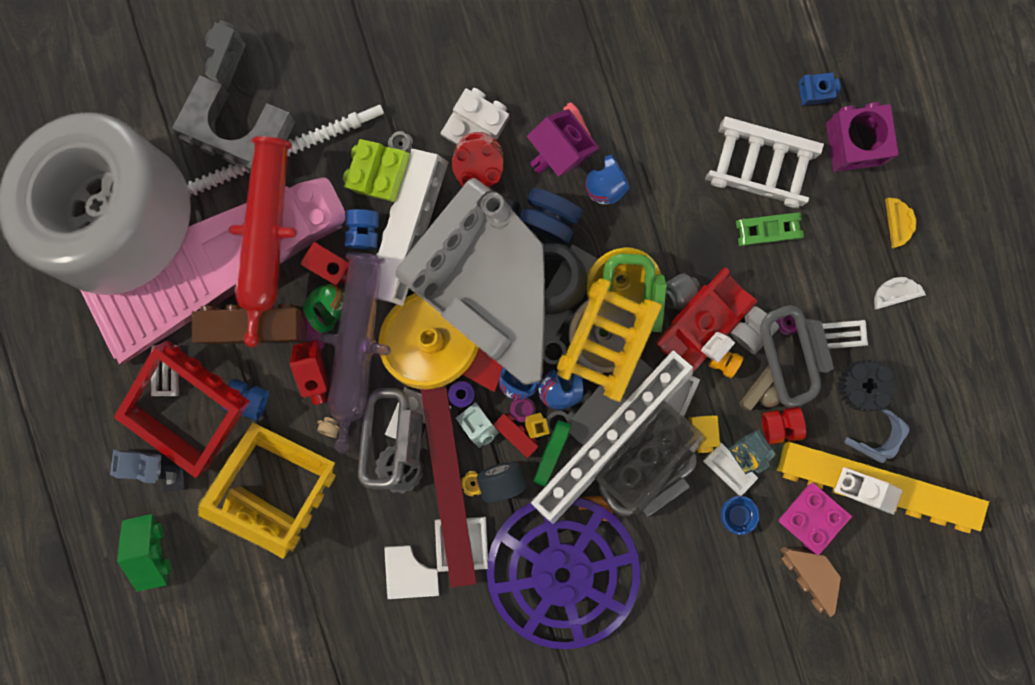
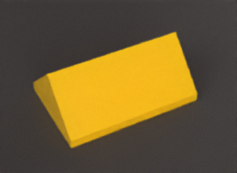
(257, 512)

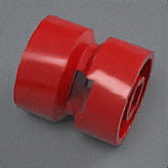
(783, 425)

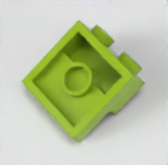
(376, 170)

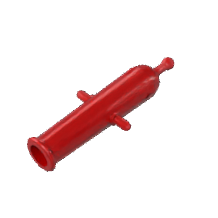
(262, 232)

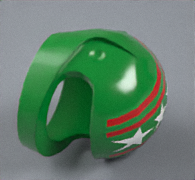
(328, 301)

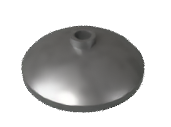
(609, 340)

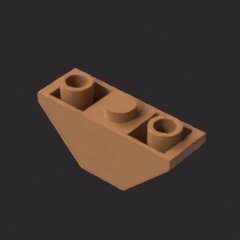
(816, 576)

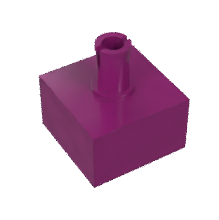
(561, 143)

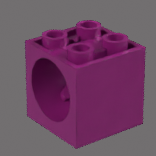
(878, 121)

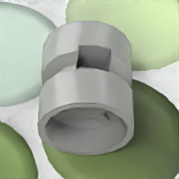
(748, 333)

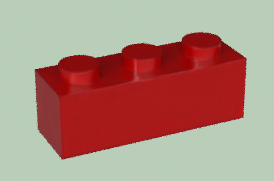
(516, 435)

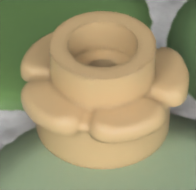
(328, 427)

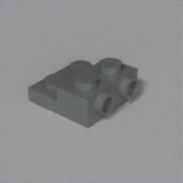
(226, 50)

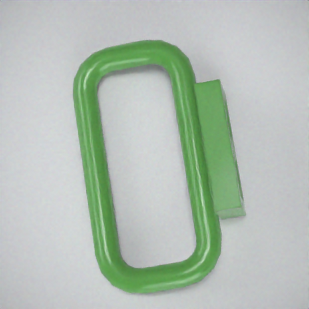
(654, 284)

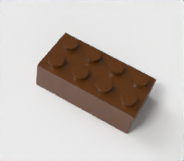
(229, 326)

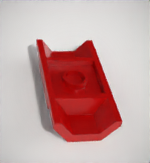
(710, 311)

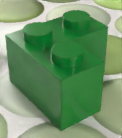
(141, 553)

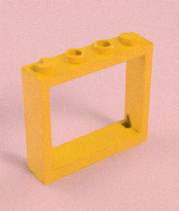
(286, 449)

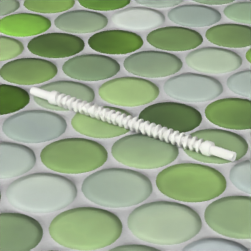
(354, 120)

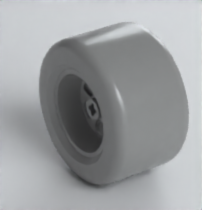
(134, 218)

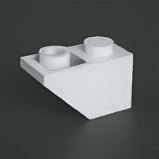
(868, 490)

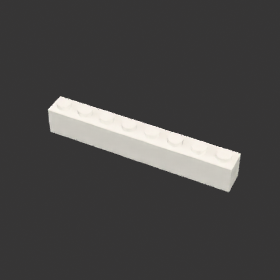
(611, 437)

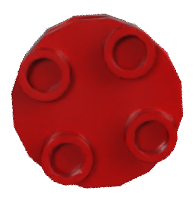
(479, 158)

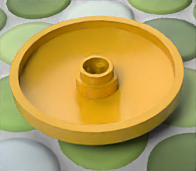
(424, 345)

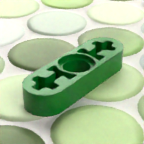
(551, 453)

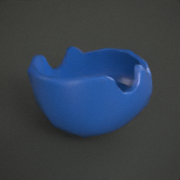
(739, 515)

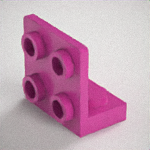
(814, 518)

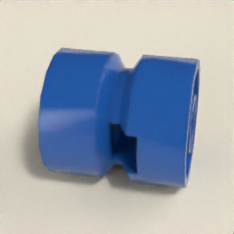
(361, 220)
(256, 395)

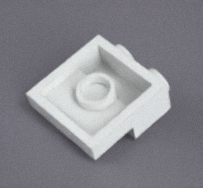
(475, 114)

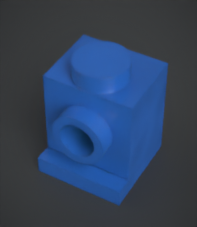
(812, 94)

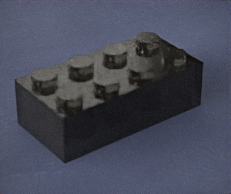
(650, 458)

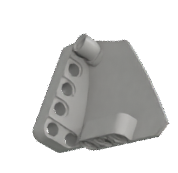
(484, 278)

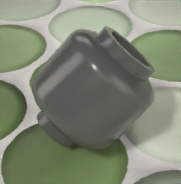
(681, 291)

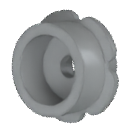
(400, 136)

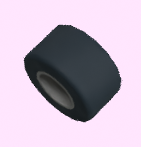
(501, 482)

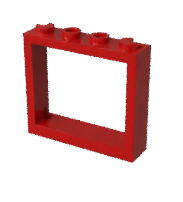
(159, 435)

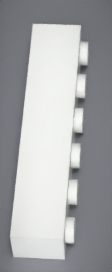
(409, 219)

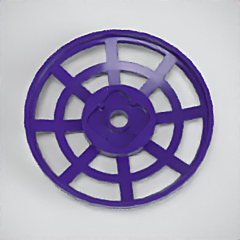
(581, 577)

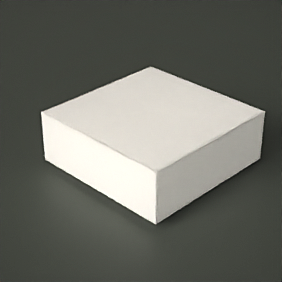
(717, 346)

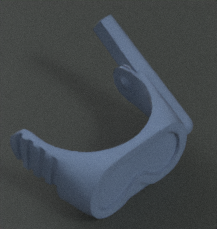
(891, 447)

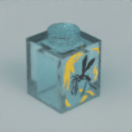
(752, 452)

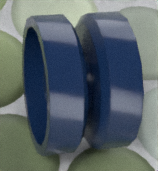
(550, 216)

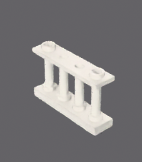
(781, 144)

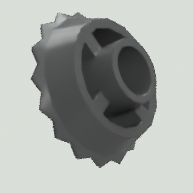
(411, 474)

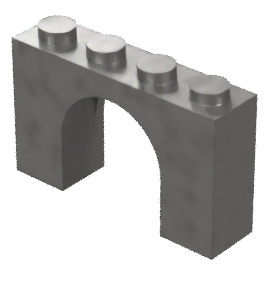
(199, 117)

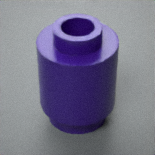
(470, 394)

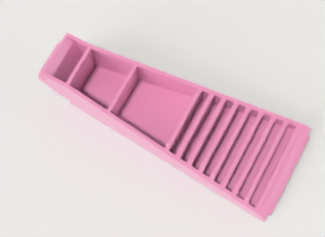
(206, 271)

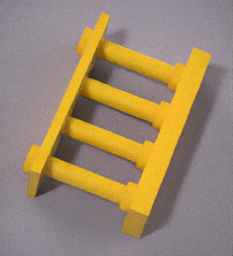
(634, 336)

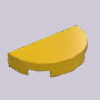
(901, 221)

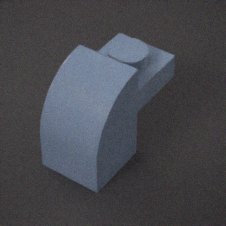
(136, 465)

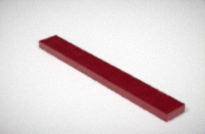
(448, 486)

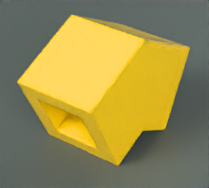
(536, 425)

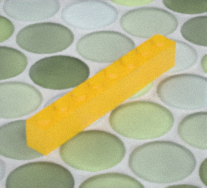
(916, 496)

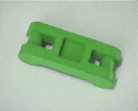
(769, 229)

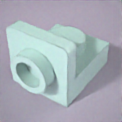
(477, 425)

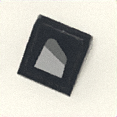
(174, 478)

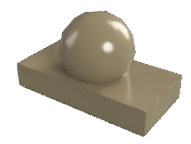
(762, 391)

